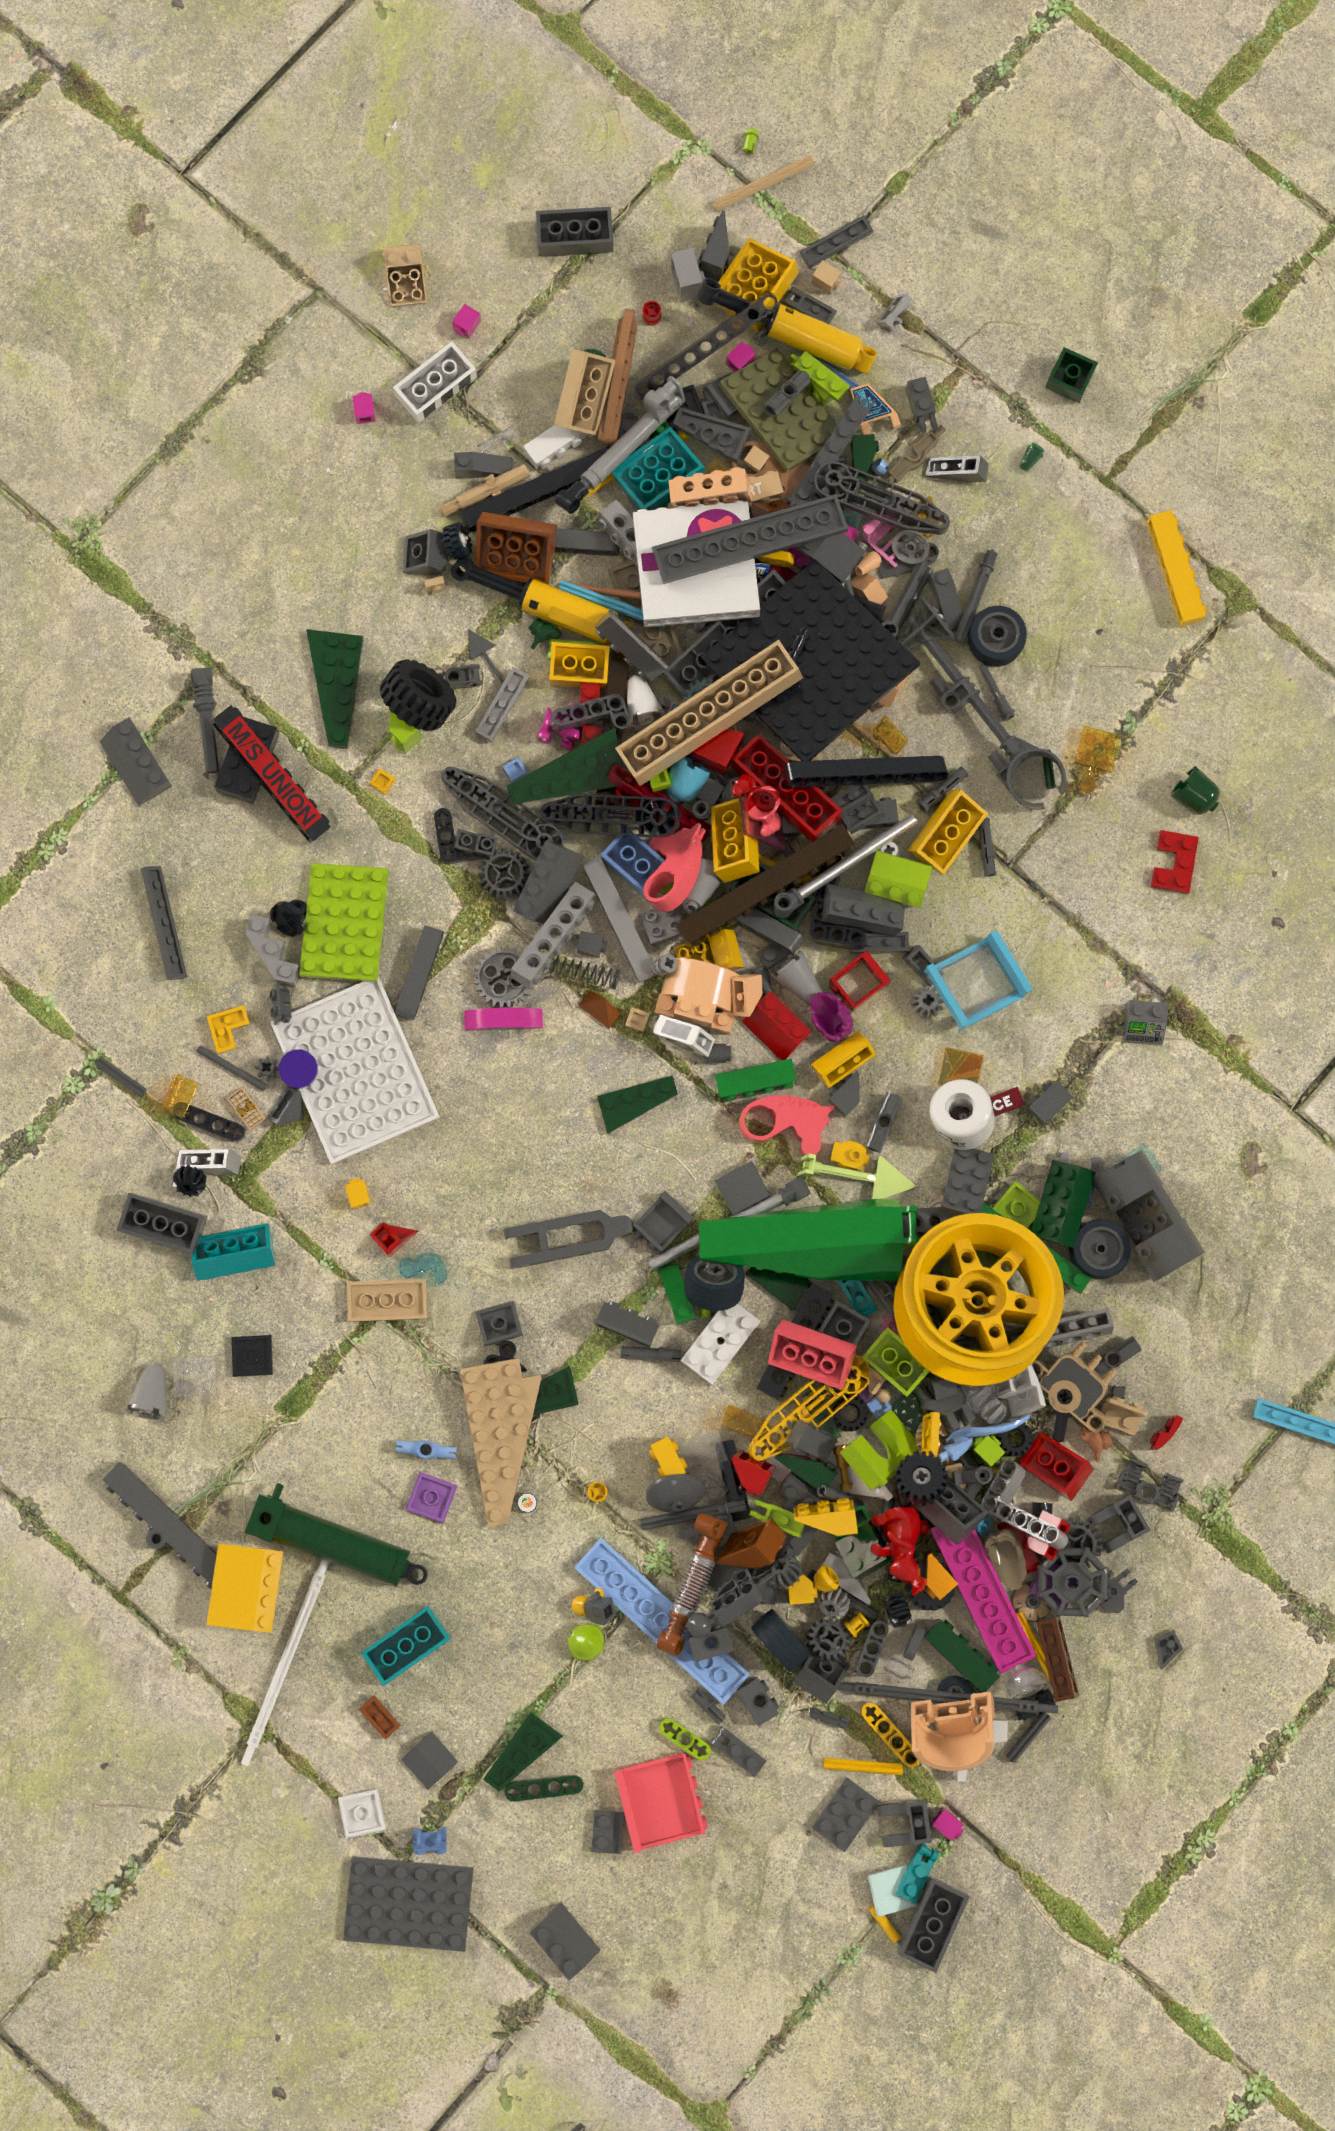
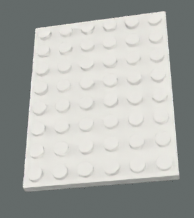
(366, 1072)

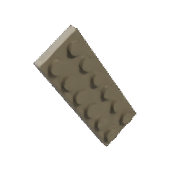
(661, 640)

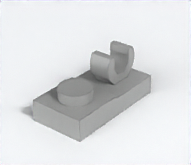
(898, 306)

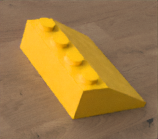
(758, 271)
(244, 1588)

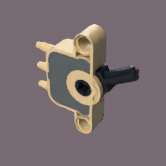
(1082, 1384)

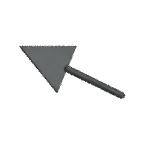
(479, 646)

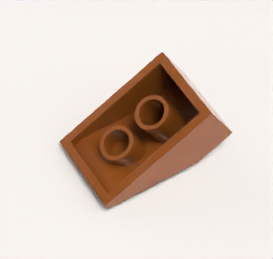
(753, 1546)

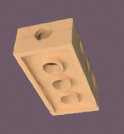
(718, 490)

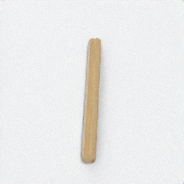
(763, 183)

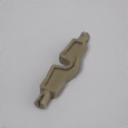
(920, 449)

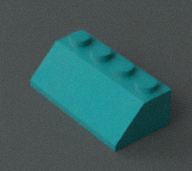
(233, 1252)

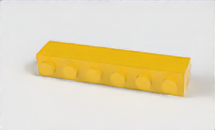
(1176, 568)

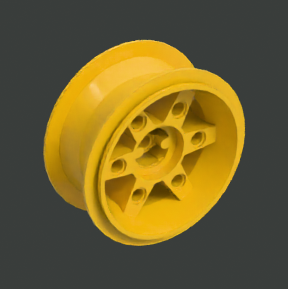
(1018, 1251)

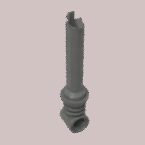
(205, 705)

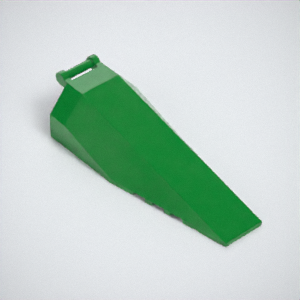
(816, 1242)

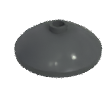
(675, 1492)

